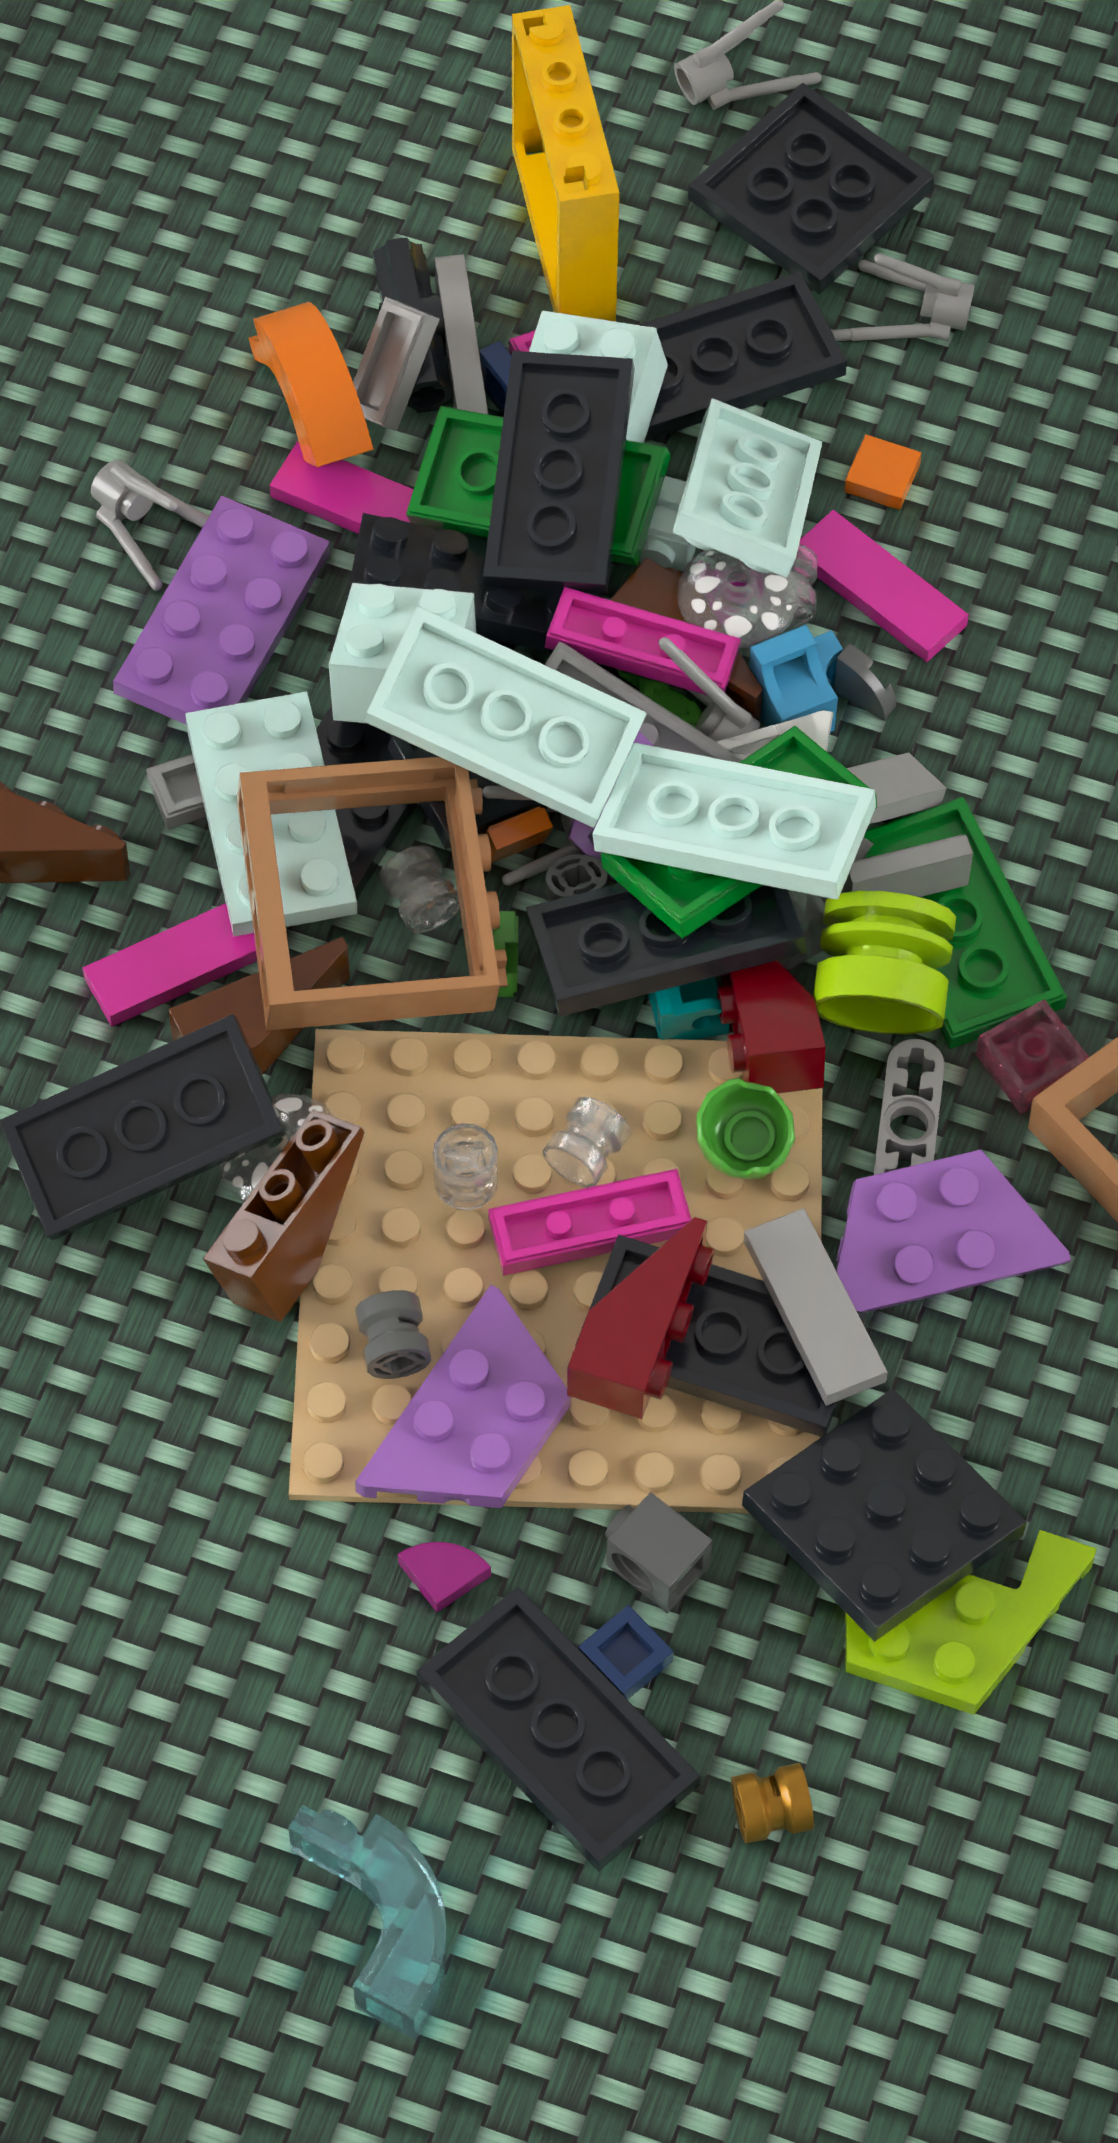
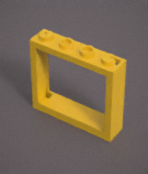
(572, 182)

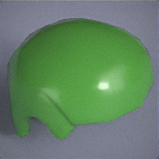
(745, 1129)

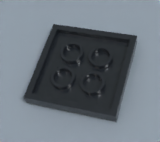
(811, 187)
(883, 1514)

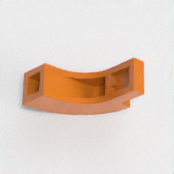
(314, 383)

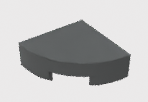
(860, 685)

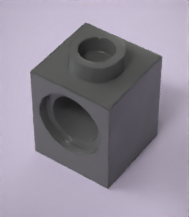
(657, 1551)

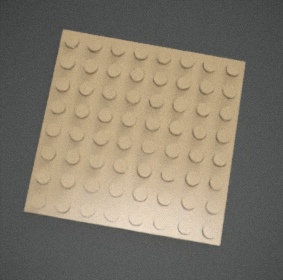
(404, 1237)

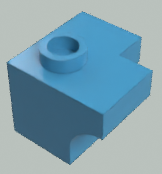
(796, 674)

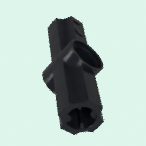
(405, 278)

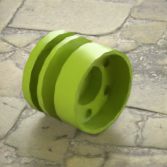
(884, 962)

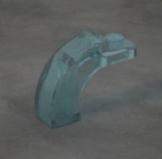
(411, 1954)

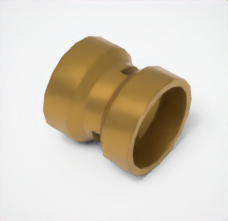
(772, 1803)

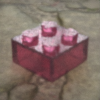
(1029, 1053)

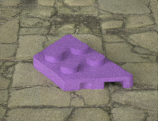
(939, 1233)
(473, 1417)

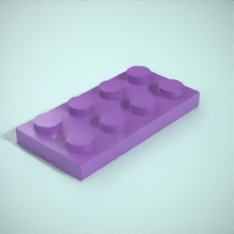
(222, 613)

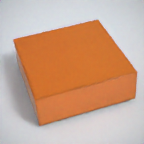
(882, 472)
(518, 833)

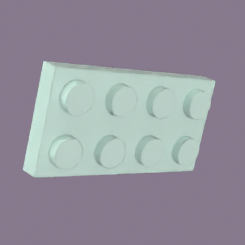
(748, 489)
(505, 717)
(735, 820)
(307, 844)

